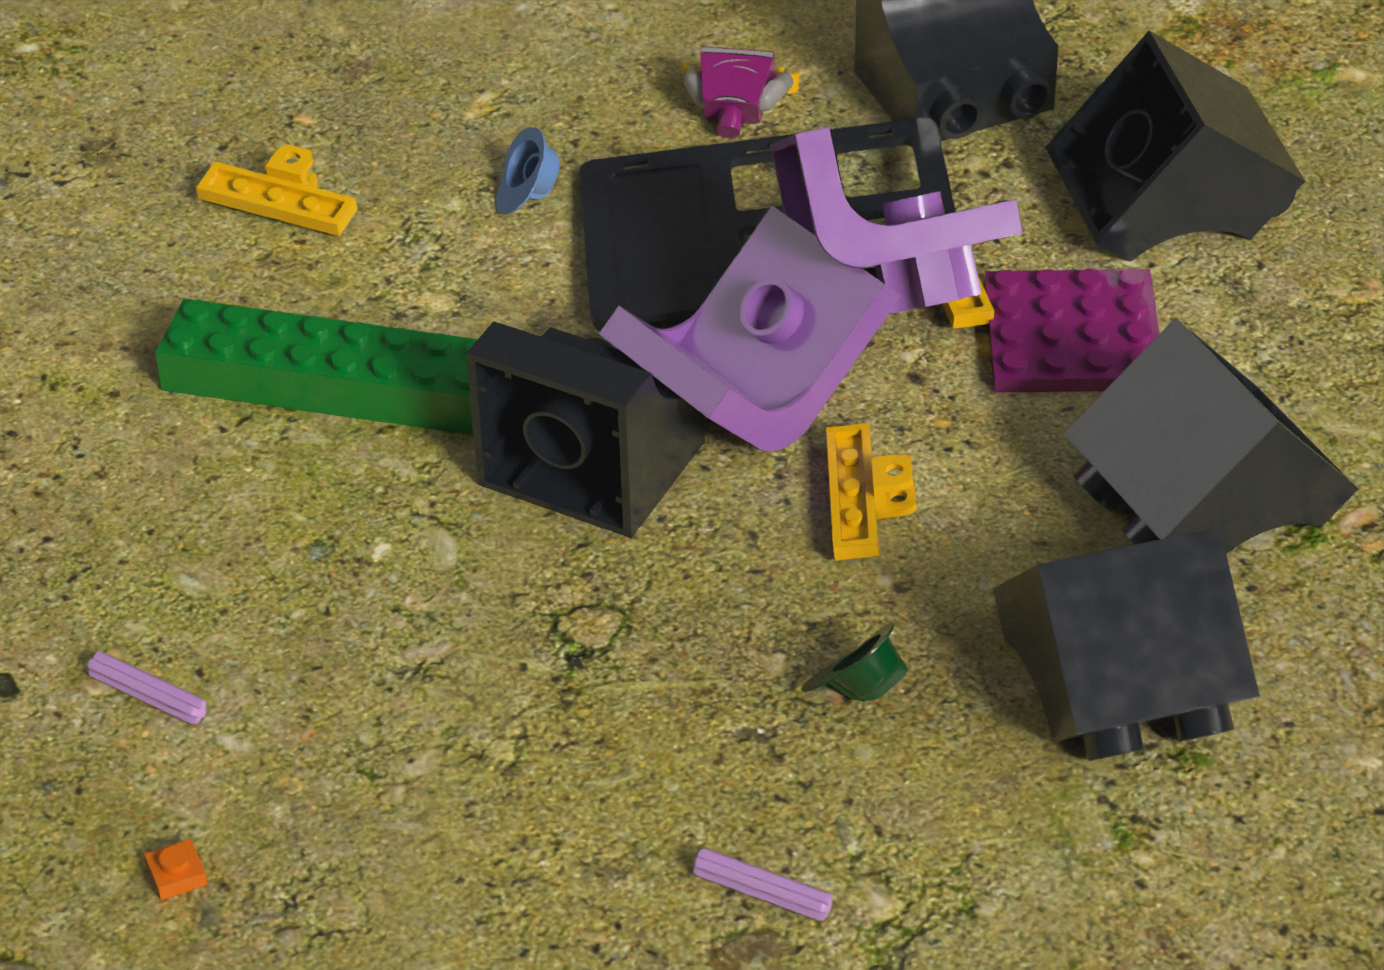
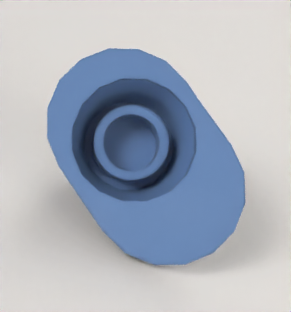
(528, 171)

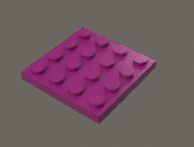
(1067, 327)

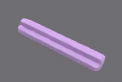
(147, 687)
(762, 884)

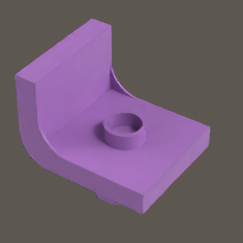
(918, 251)
(766, 337)

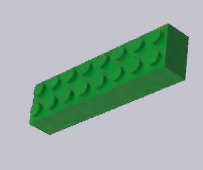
(317, 365)

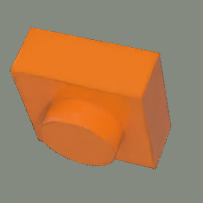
(176, 869)

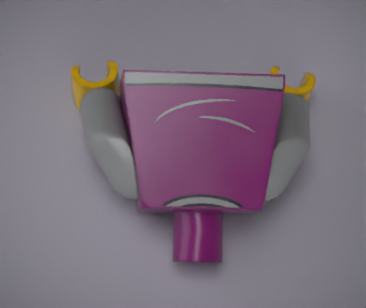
(737, 86)

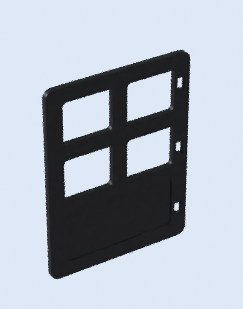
(673, 227)

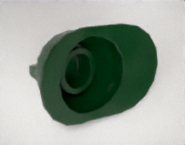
(865, 671)

